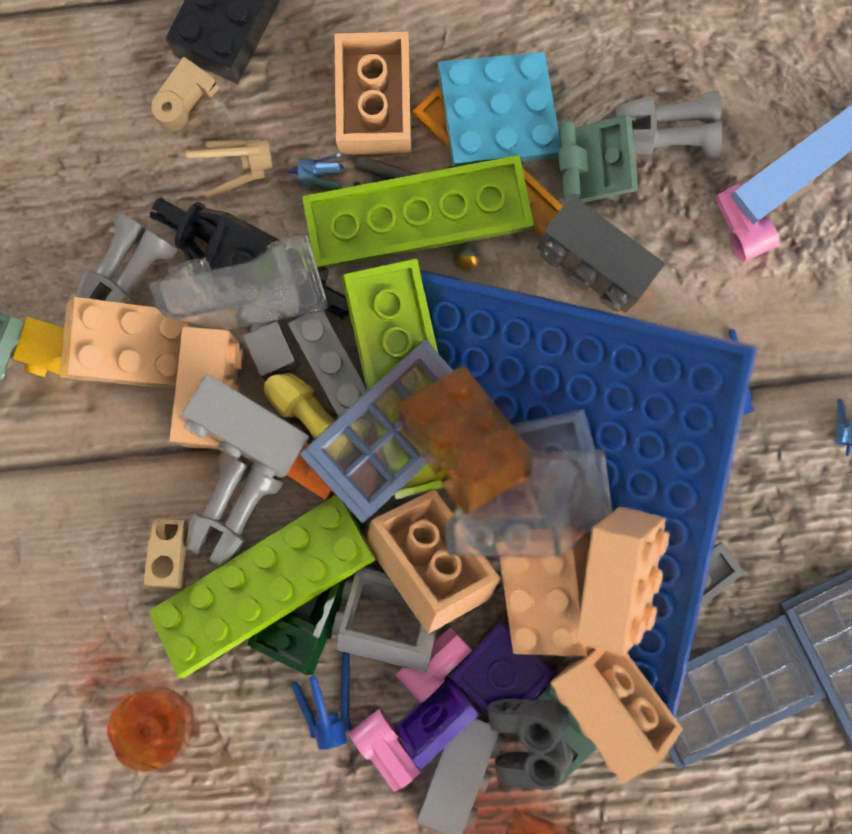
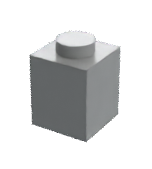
(270, 349)

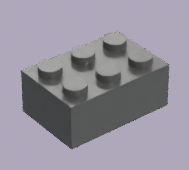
(598, 255)

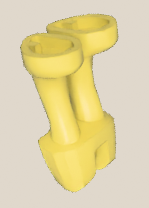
(295, 398)

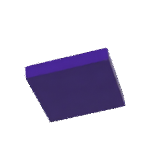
(496, 673)
(435, 722)

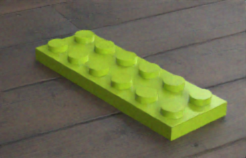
(418, 212)
(388, 323)
(260, 586)

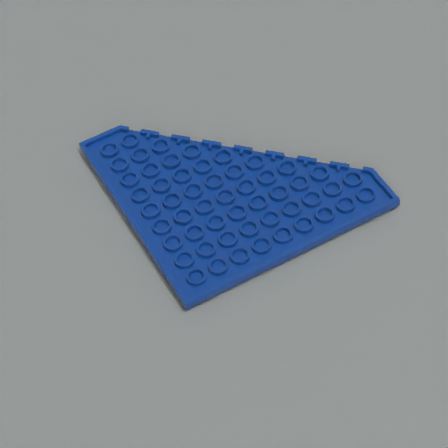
(653, 399)

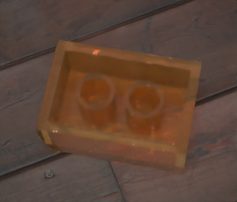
(465, 439)

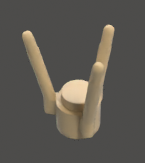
(254, 156)

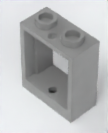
(378, 585)

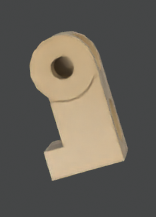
(180, 94)
(166, 554)

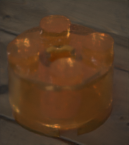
(132, 737)

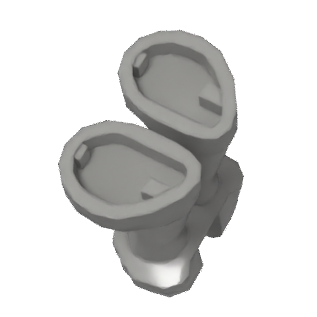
(647, 114)
(149, 249)
(203, 524)

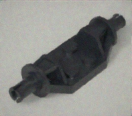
(228, 241)

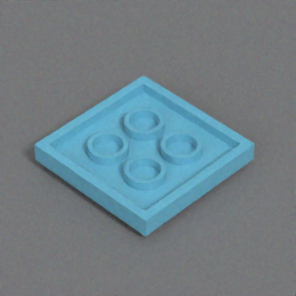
(499, 108)

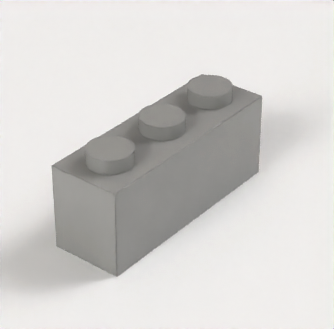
(328, 360)
(243, 428)
(459, 777)

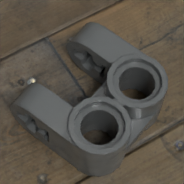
(529, 767)

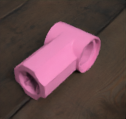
(746, 238)
(446, 654)
(379, 741)

